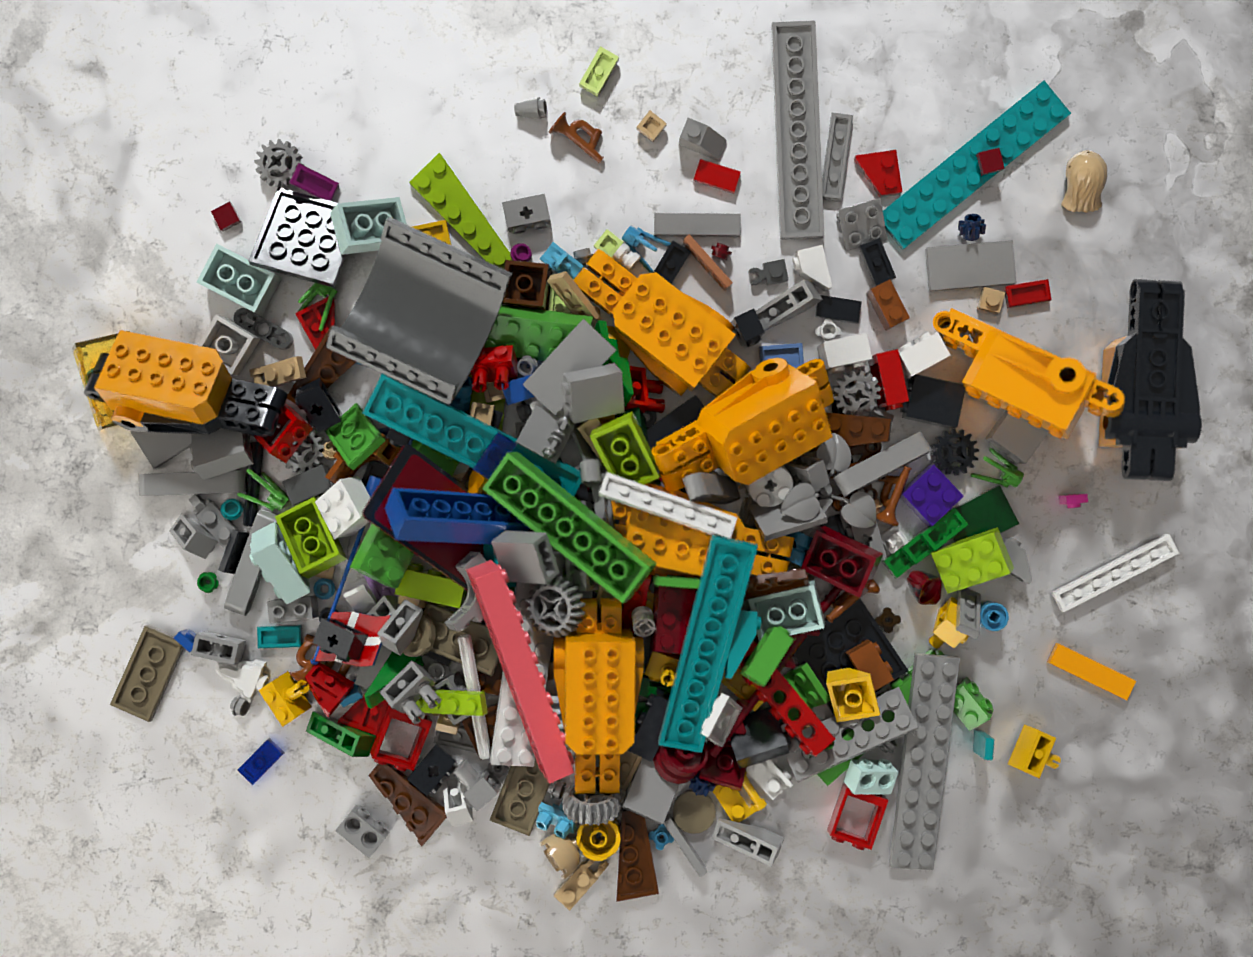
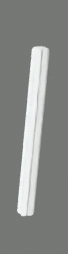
(472, 684)

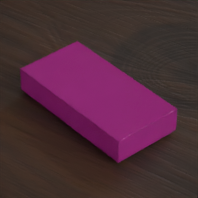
(313, 182)

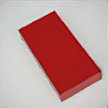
(717, 176)
(1027, 293)

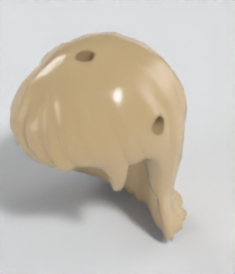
(1085, 182)

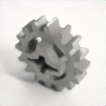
(286, 157)
(863, 398)
(303, 458)

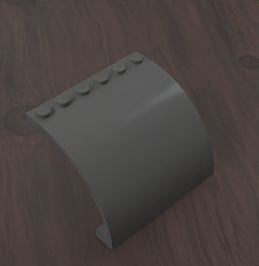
(422, 312)

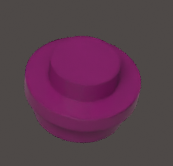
(520, 252)

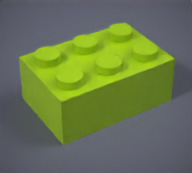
(625, 450)
(309, 539)
(972, 560)
(431, 587)

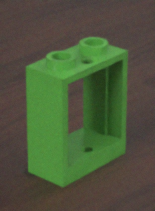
(767, 655)

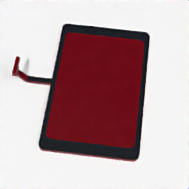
(416, 471)

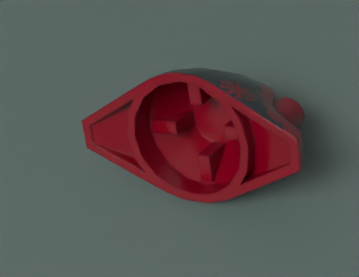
(925, 587)

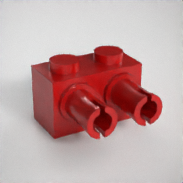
(495, 366)
(641, 387)

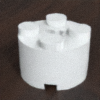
(771, 492)

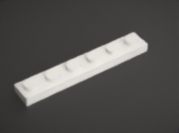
(667, 506)
(1115, 572)

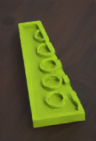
(451, 200)

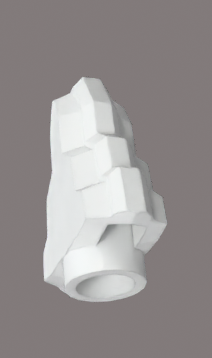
(245, 677)

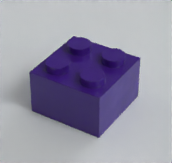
(930, 495)

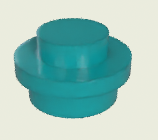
(231, 509)

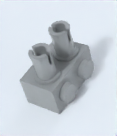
(408, 688)
(478, 786)

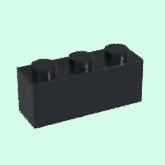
(649, 725)

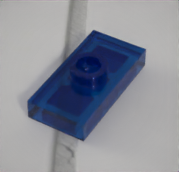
(494, 455)
(261, 761)

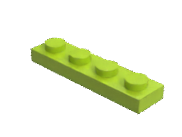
(457, 703)

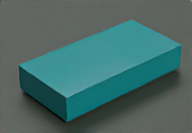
(279, 636)
(983, 745)

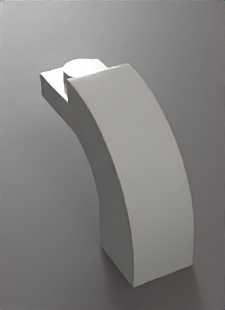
(470, 609)

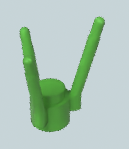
(323, 291)
(1009, 474)
(277, 497)

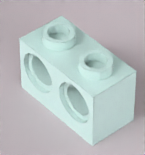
(870, 776)

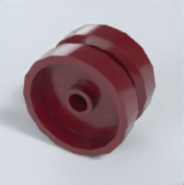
(678, 764)

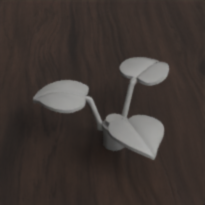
(802, 500)

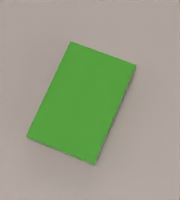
(355, 436)
(676, 581)

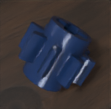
(971, 227)
(701, 786)

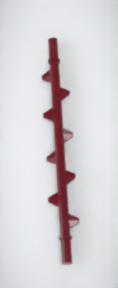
(787, 661)

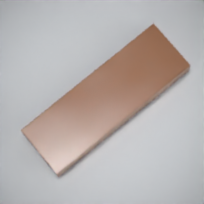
(707, 263)

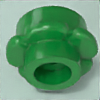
(202, 585)

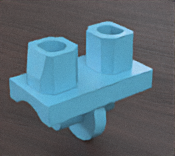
(561, 261)
(555, 816)

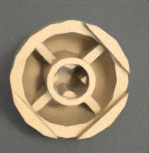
(562, 854)

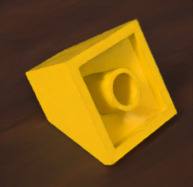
(852, 694)

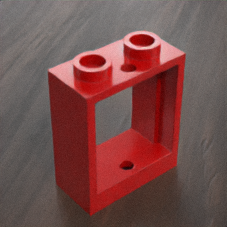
(890, 377)
(296, 430)
(400, 762)
(859, 842)

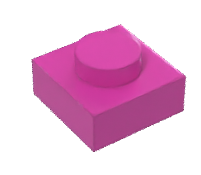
(1073, 500)

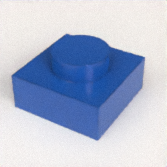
(186, 639)

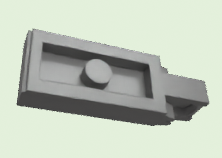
(210, 516)

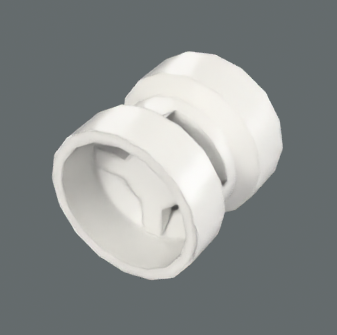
(626, 257)
(643, 621)

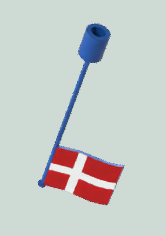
(365, 623)

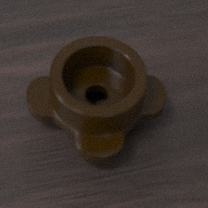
(888, 626)

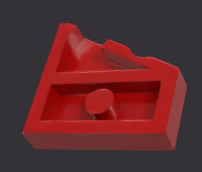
(881, 171)
(311, 318)
(328, 687)
(363, 717)

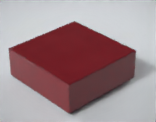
(990, 161)
(226, 216)

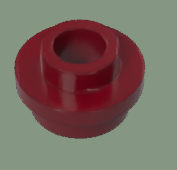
(721, 251)

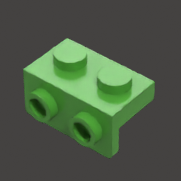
(971, 705)

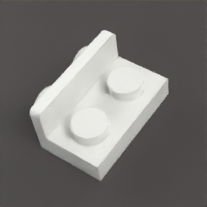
(770, 777)

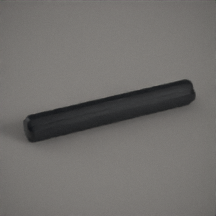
(253, 486)

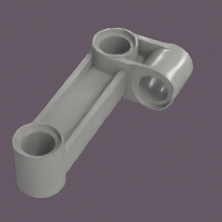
(592, 476)

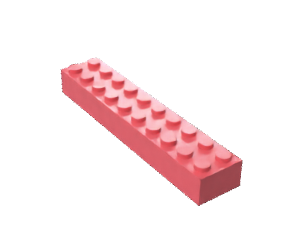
(520, 670)

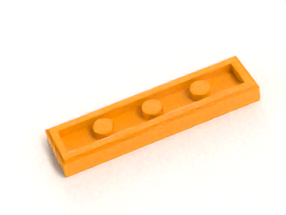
(1091, 671)

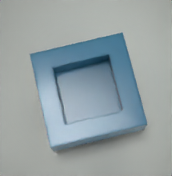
(353, 695)

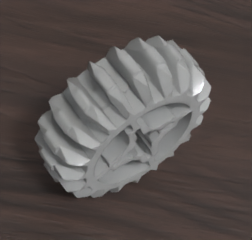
(567, 609)
(591, 807)

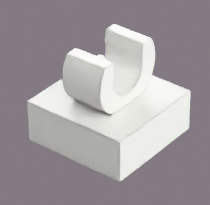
(893, 539)

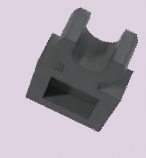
(772, 272)

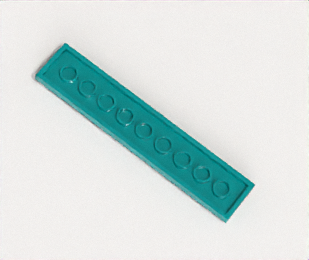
(960, 173)
(450, 429)
(707, 642)

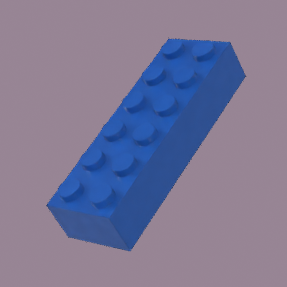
(448, 516)

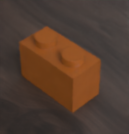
(887, 305)
(867, 659)

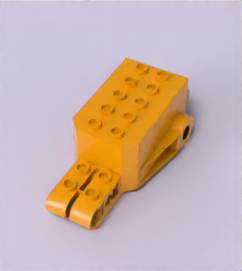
(665, 328)
(1025, 378)
(752, 425)
(683, 549)
(598, 692)

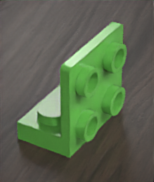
(806, 685)

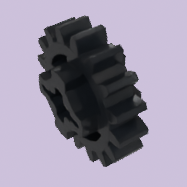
(947, 446)

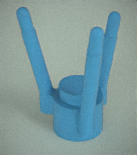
(635, 237)

